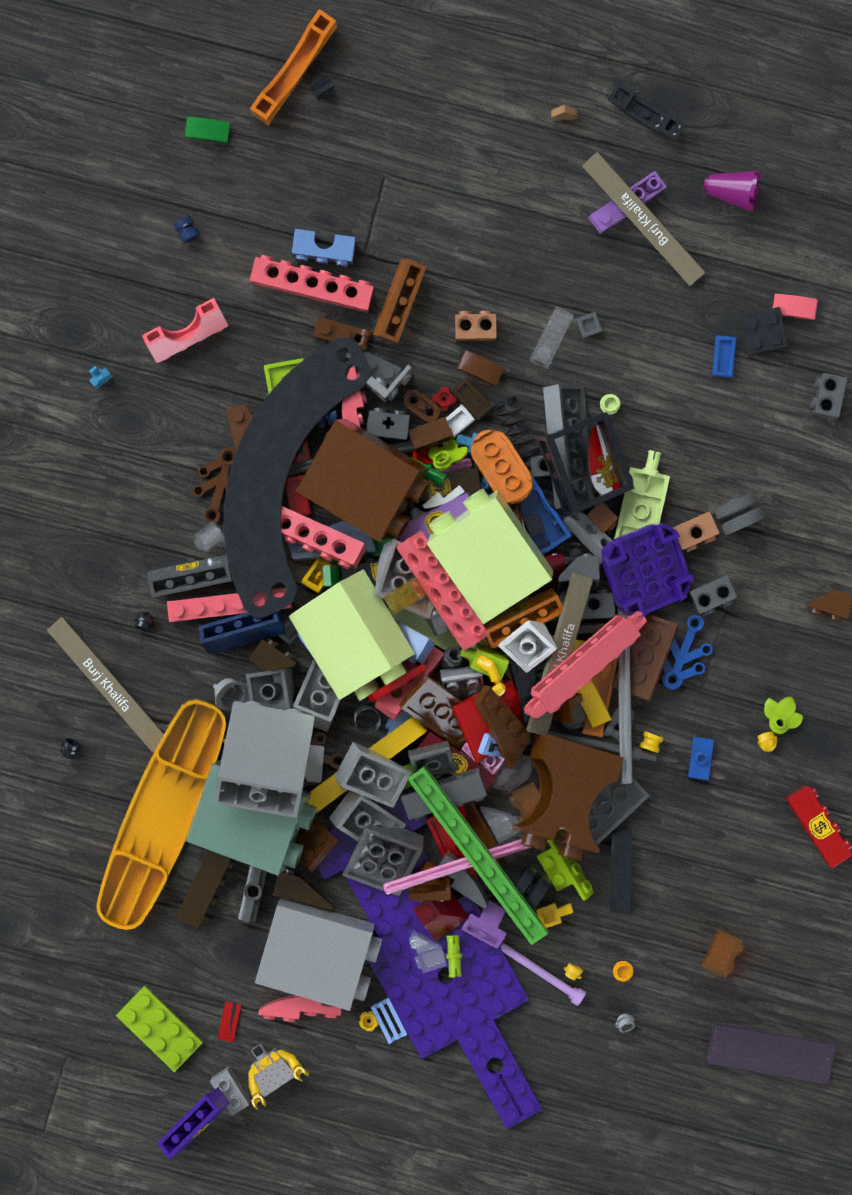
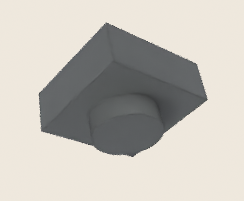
(588, 325)

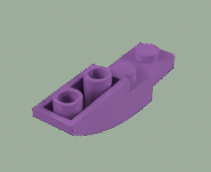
(611, 214)

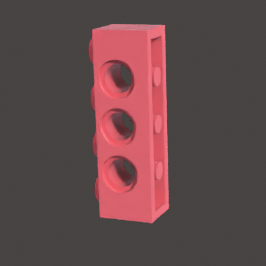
(390, 705)

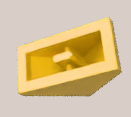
(314, 577)

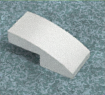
(437, 500)

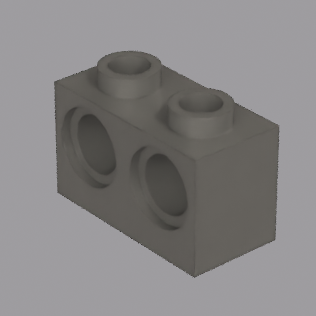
(833, 397)
(710, 590)

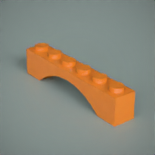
(307, 49)

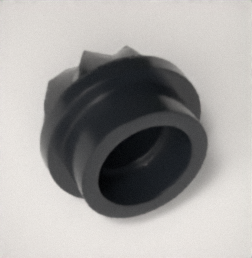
(144, 621)
(70, 748)

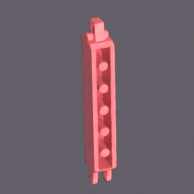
(584, 664)

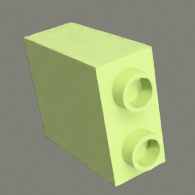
(488, 554)
(353, 637)

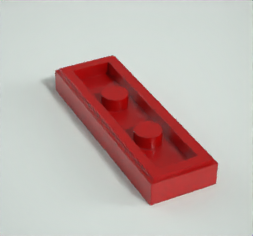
(397, 682)

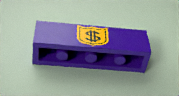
(194, 1123)

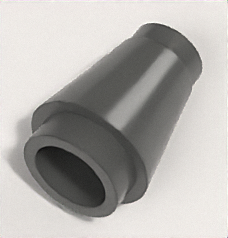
(451, 658)

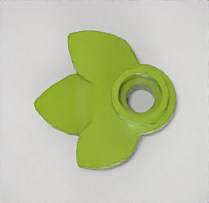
(447, 455)
(783, 712)

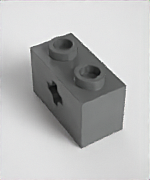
(396, 432)

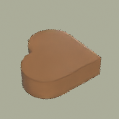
(564, 113)

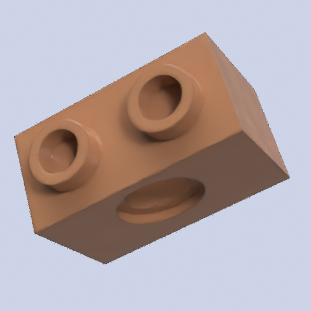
(706, 526)

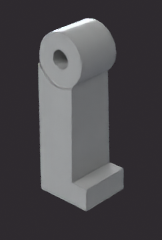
(587, 533)

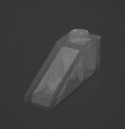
(551, 337)

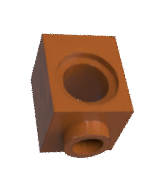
(603, 517)

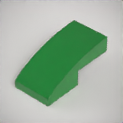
(207, 129)
(332, 575)

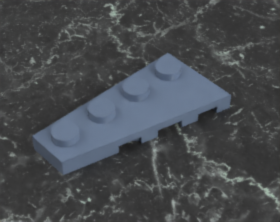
(343, 527)

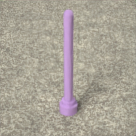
(576, 995)

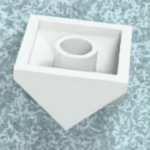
(529, 645)

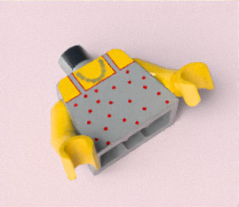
(271, 1072)

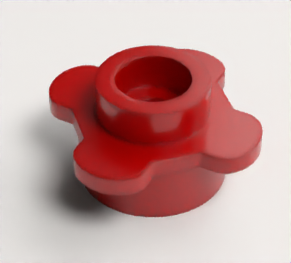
(450, 399)

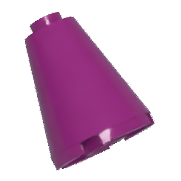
(735, 188)

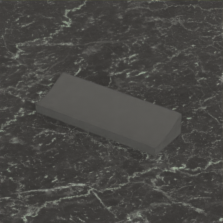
(563, 408)

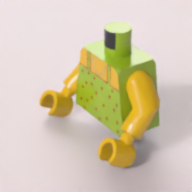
(489, 662)

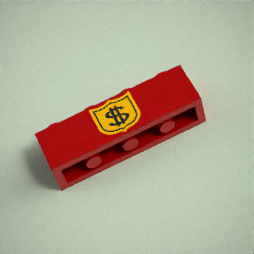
(818, 826)

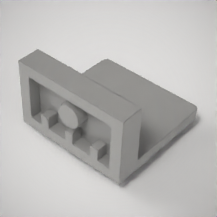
(379, 387)

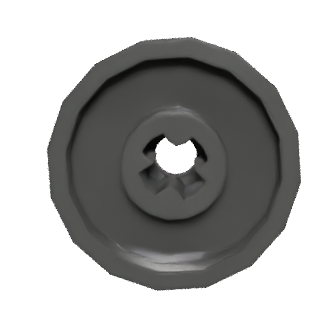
(738, 511)

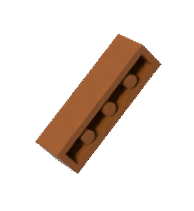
(399, 300)

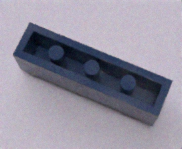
(239, 631)

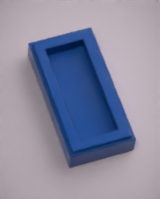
(724, 356)

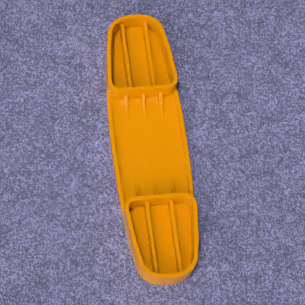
(160, 814)

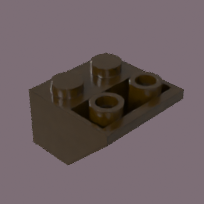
(270, 658)

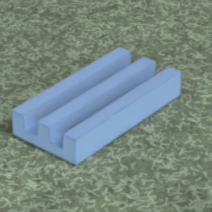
(396, 1035)

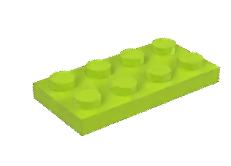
(159, 1028)

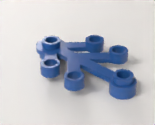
(682, 656)

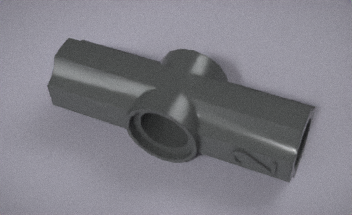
(250, 903)

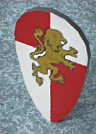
(599, 463)

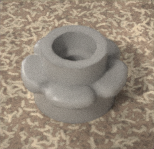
(625, 1023)

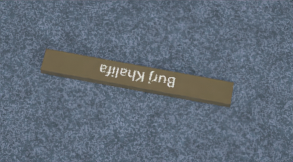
(643, 218)
(564, 638)
(106, 683)

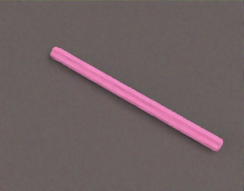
(449, 868)

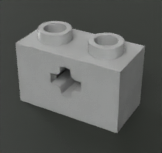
(232, 1090)

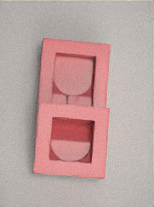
(796, 306)

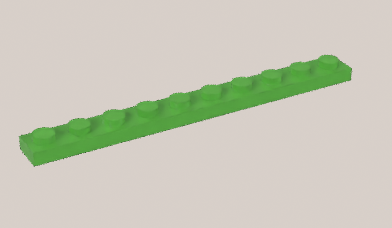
(478, 855)

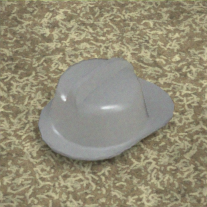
(229, 691)

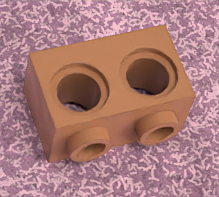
(475, 333)

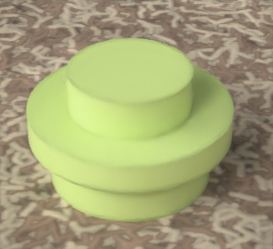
(610, 404)

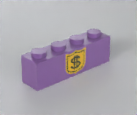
(422, 522)

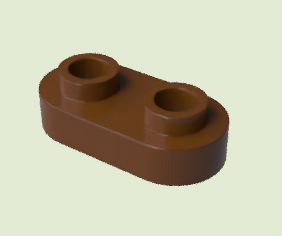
(421, 406)

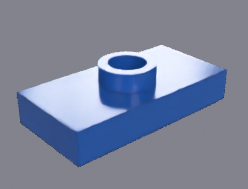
(700, 758)

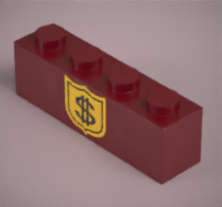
(461, 760)

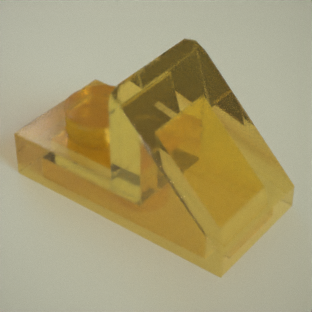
(405, 595)

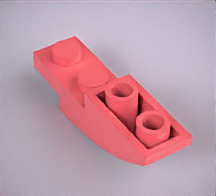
(353, 402)
(291, 1007)

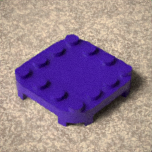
(646, 569)

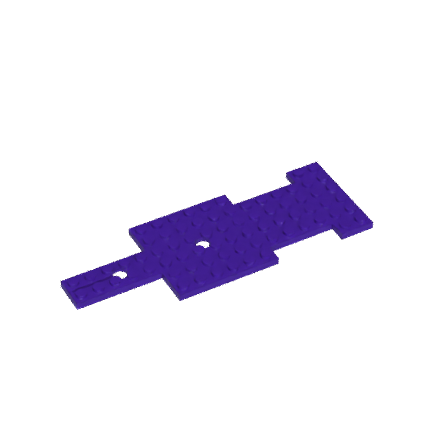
(440, 1011)

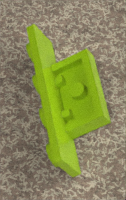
(564, 871)

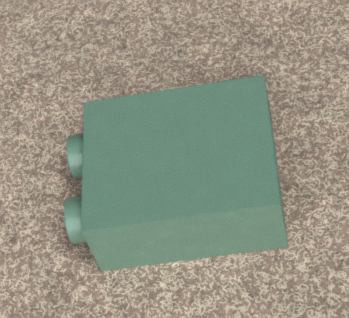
(247, 834)

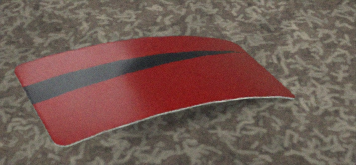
(229, 1021)

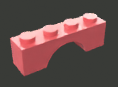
(166, 343)

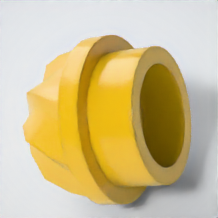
(767, 741)

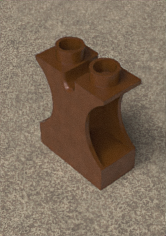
(569, 783)

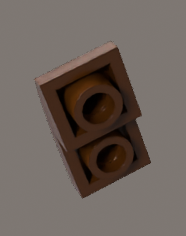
(480, 367)

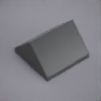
(435, 757)

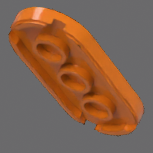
(501, 466)

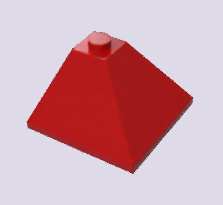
(472, 722)

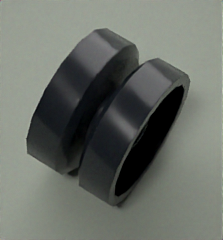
(531, 891)

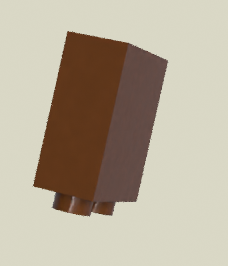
(364, 481)

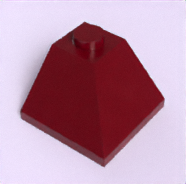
(440, 916)

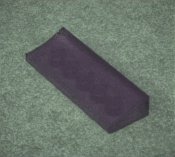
(771, 1052)

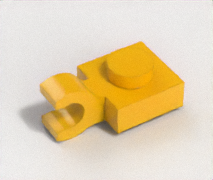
(551, 915)

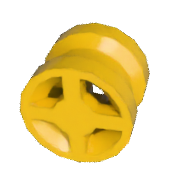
(651, 742)

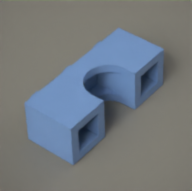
(340, 252)

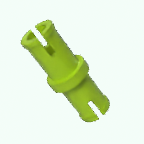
(454, 956)

